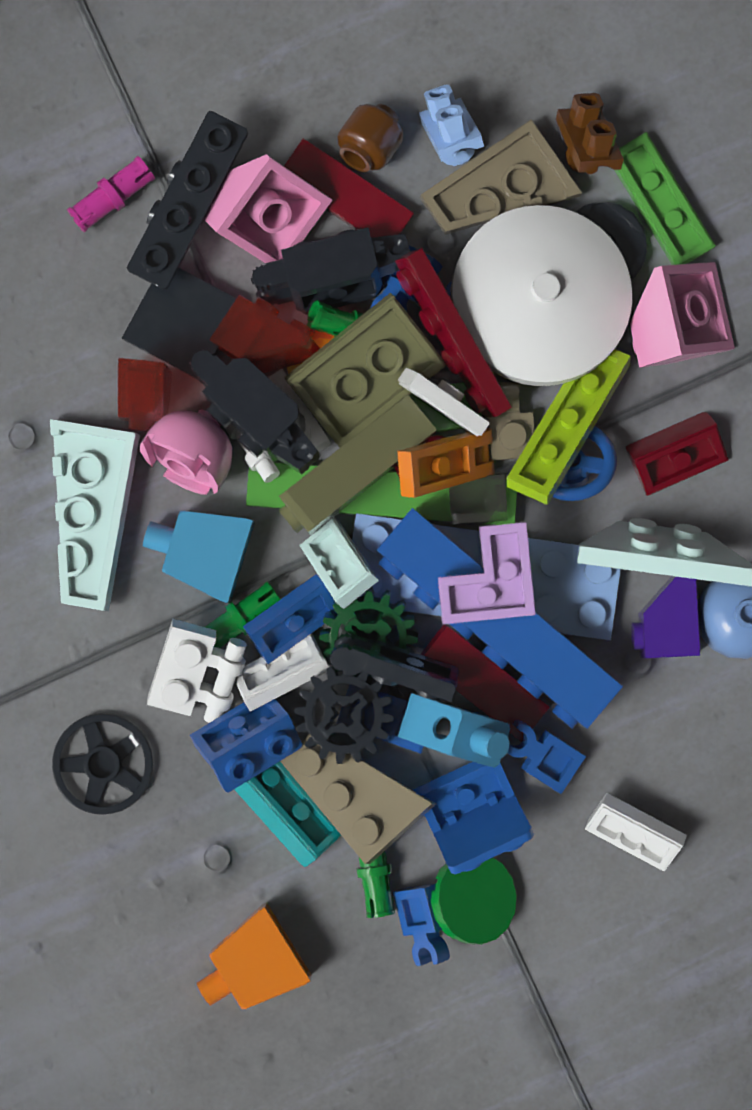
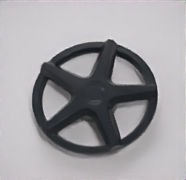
(102, 763)

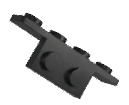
(185, 204)

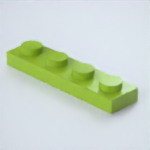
(565, 429)

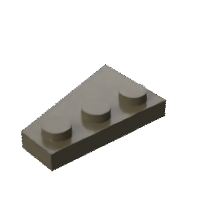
(504, 177)
(357, 799)

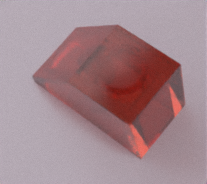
(143, 392)

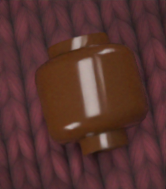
(370, 137)

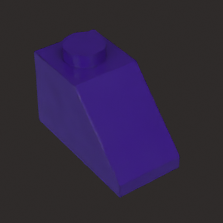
(669, 622)

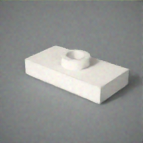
(445, 400)
(265, 681)
(635, 832)

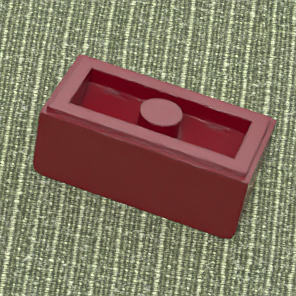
(677, 453)

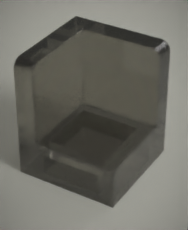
(479, 501)

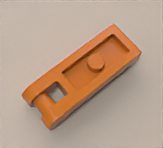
(445, 463)

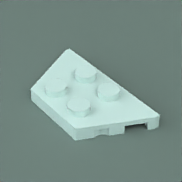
(665, 551)

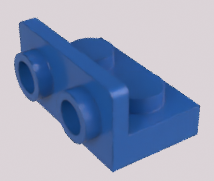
(246, 742)

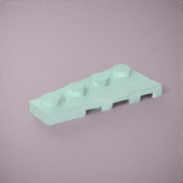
(93, 494)

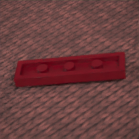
(443, 319)

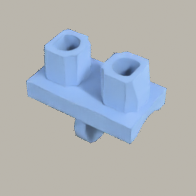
(450, 126)

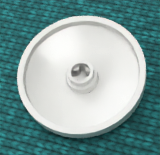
(542, 294)

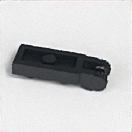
(395, 666)

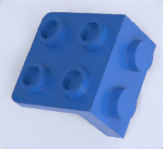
(474, 815)

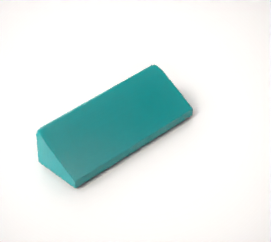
(289, 813)

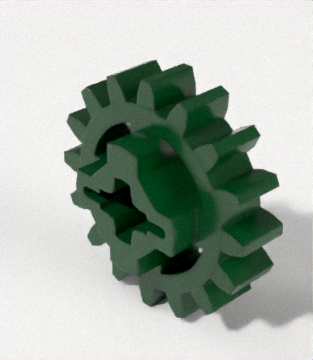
(381, 622)

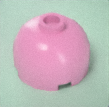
(191, 450)

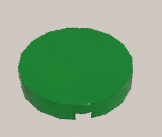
(474, 903)

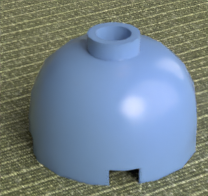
(726, 618)

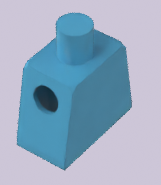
(203, 550)
(471, 733)

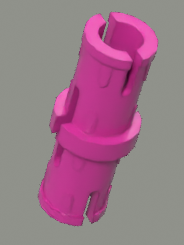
(111, 194)

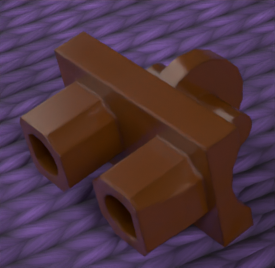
(588, 135)

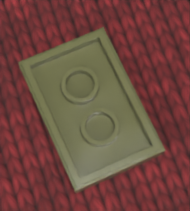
(359, 370)

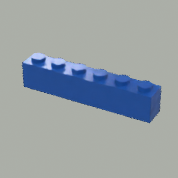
(527, 643)

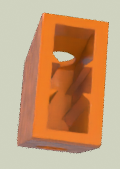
(254, 962)

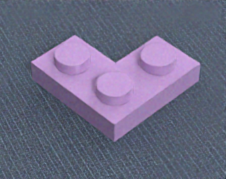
(502, 589)

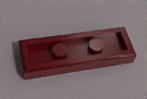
(352, 197)
(485, 682)

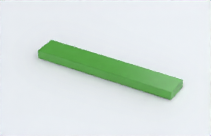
(379, 500)

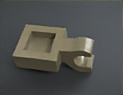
(510, 429)

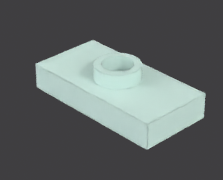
(338, 563)

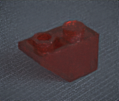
(261, 337)

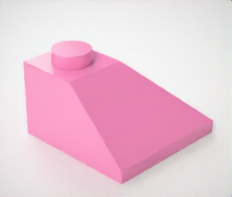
(265, 208)
(680, 316)

